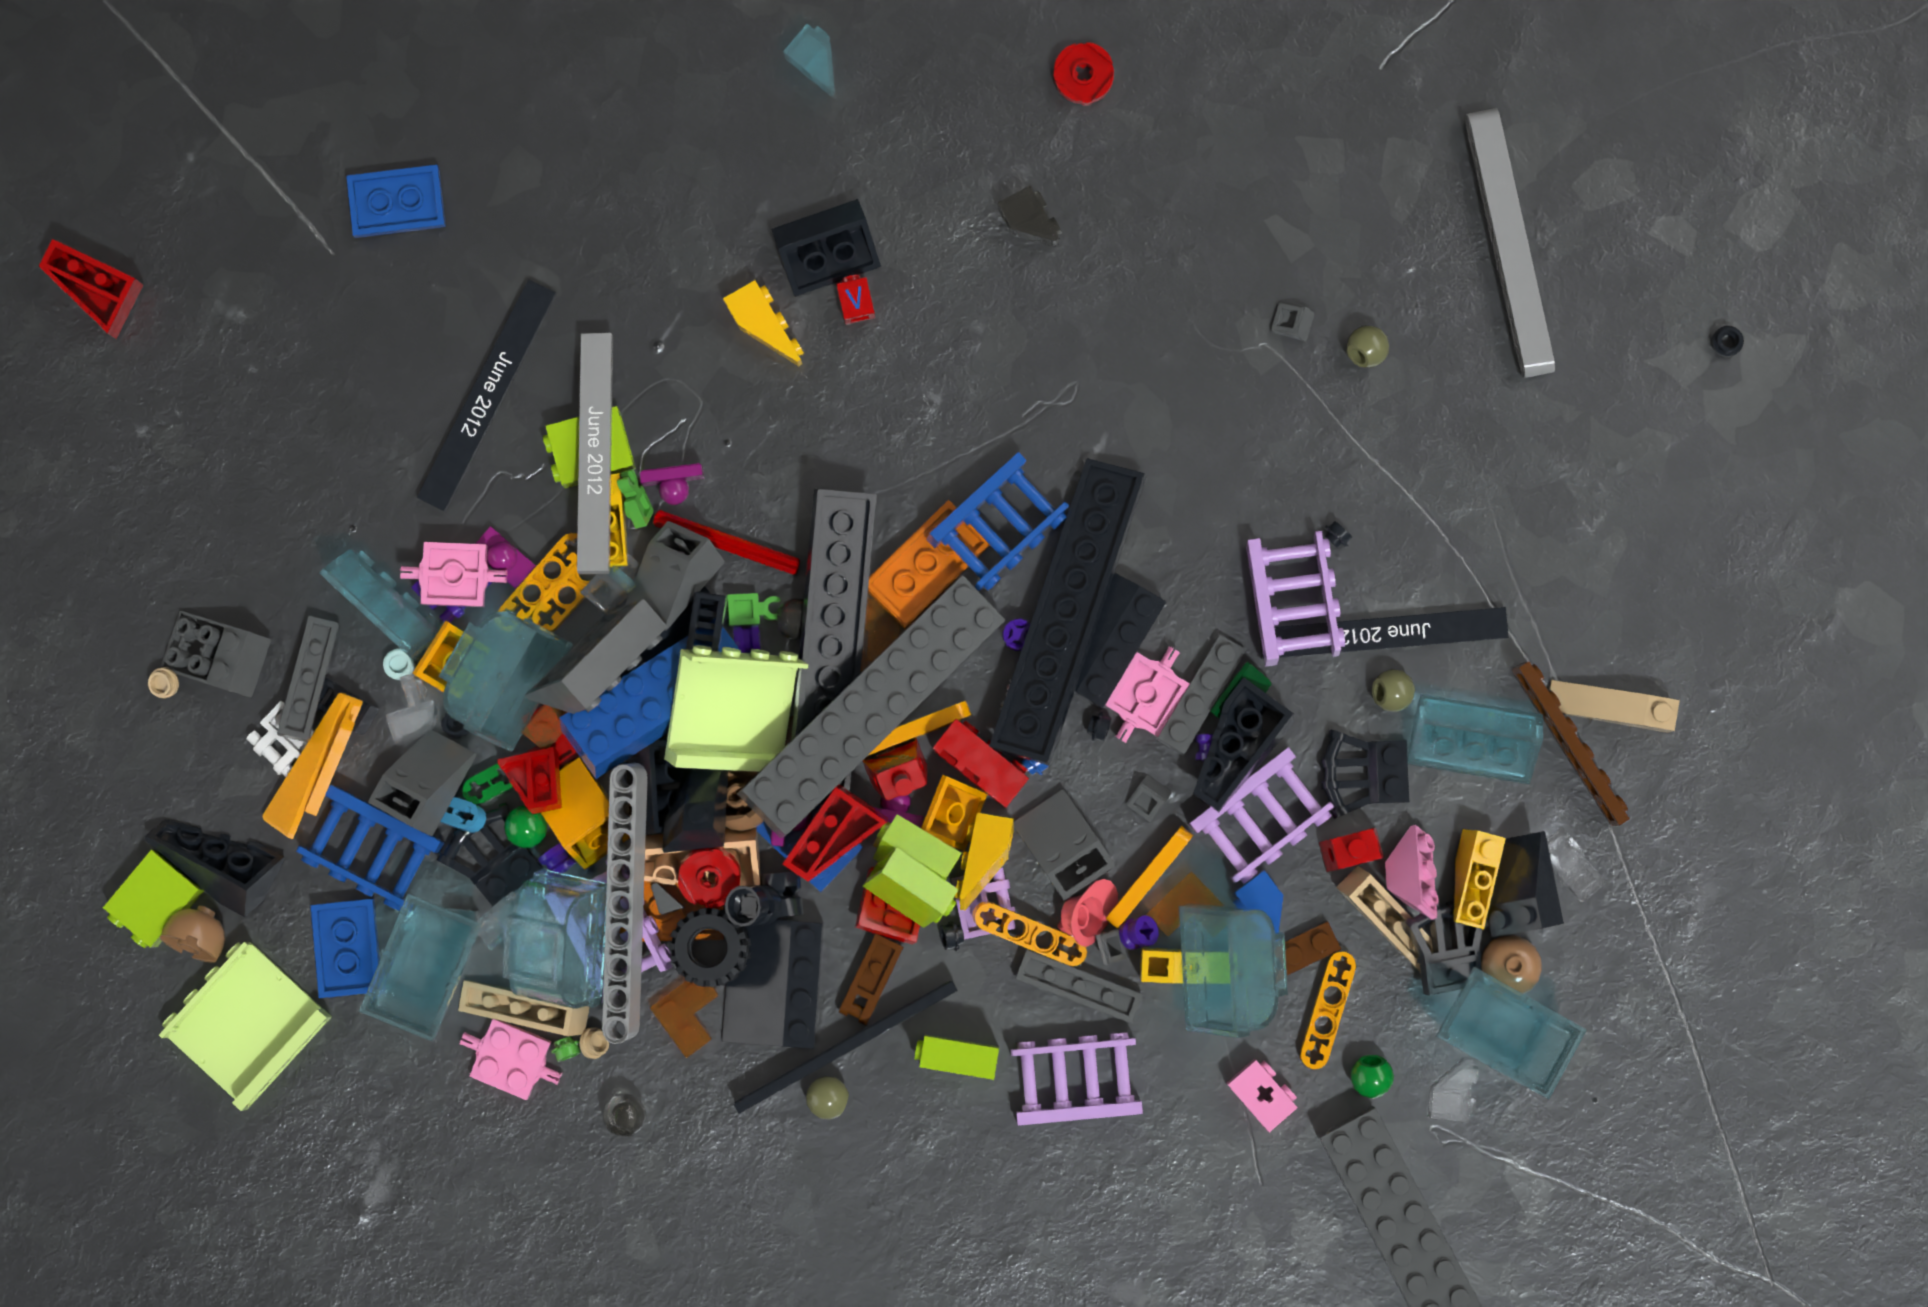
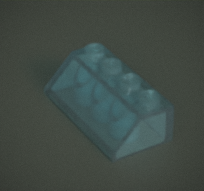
(382, 603)
(1475, 739)

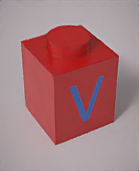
(855, 299)

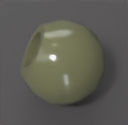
(1368, 346)
(1393, 690)
(827, 1097)

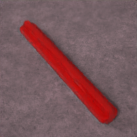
(733, 544)

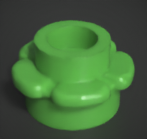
(566, 1049)

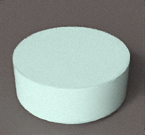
(398, 664)

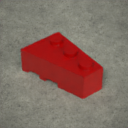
(96, 287)
(981, 763)
(834, 830)

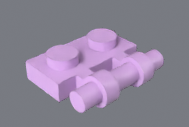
(1000, 886)

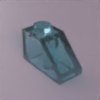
(813, 57)

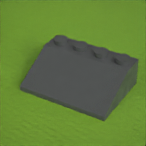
(599, 659)

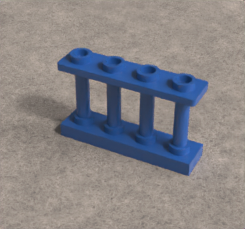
(969, 514)
(368, 817)

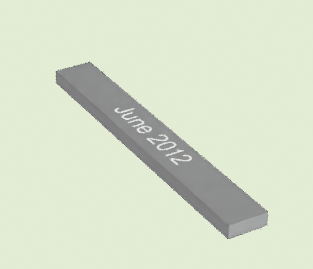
(595, 453)

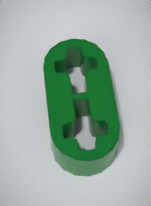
(482, 778)

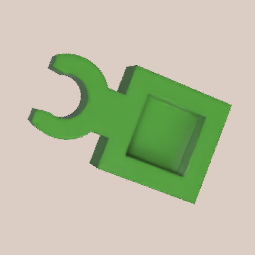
(636, 503)
(746, 609)

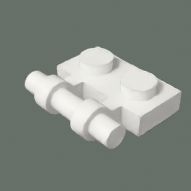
(264, 747)

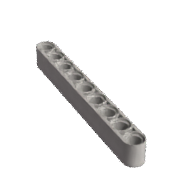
(1510, 243)
(616, 915)

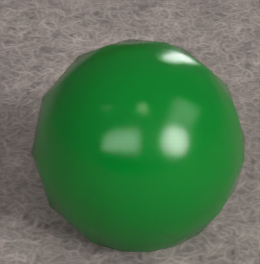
(525, 828)
(1372, 1076)

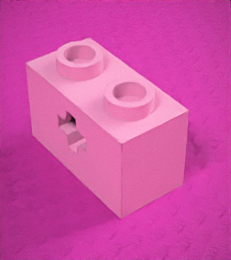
(1269, 1112)

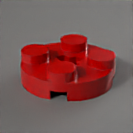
(1066, 77)
(712, 860)

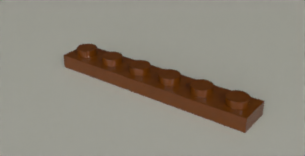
(1578, 753)

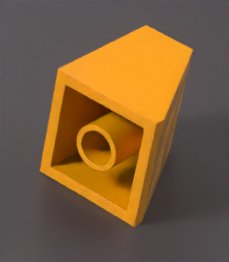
(584, 815)

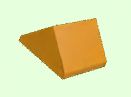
(437, 655)
(952, 811)

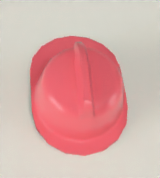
(1086, 913)

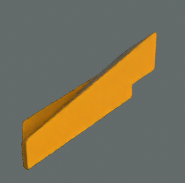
(314, 768)

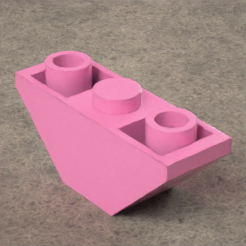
(1412, 872)

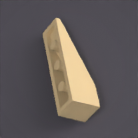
(1617, 706)
(1381, 911)
(503, 1005)

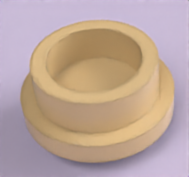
(163, 682)
(593, 1043)

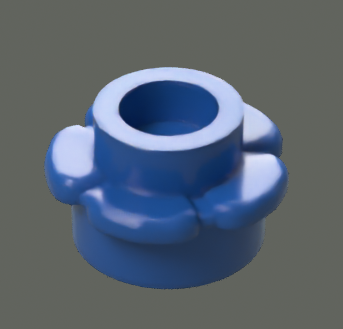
(1034, 767)

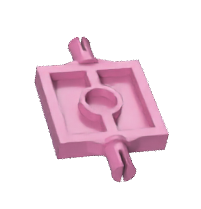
(453, 574)
(1147, 694)
(510, 1058)

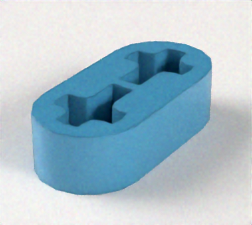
(456, 818)

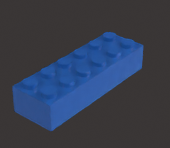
(631, 712)

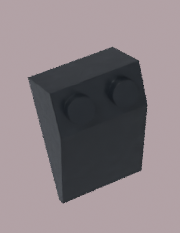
(1524, 888)

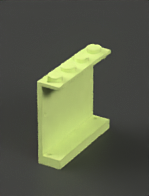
(730, 708)
(245, 1023)

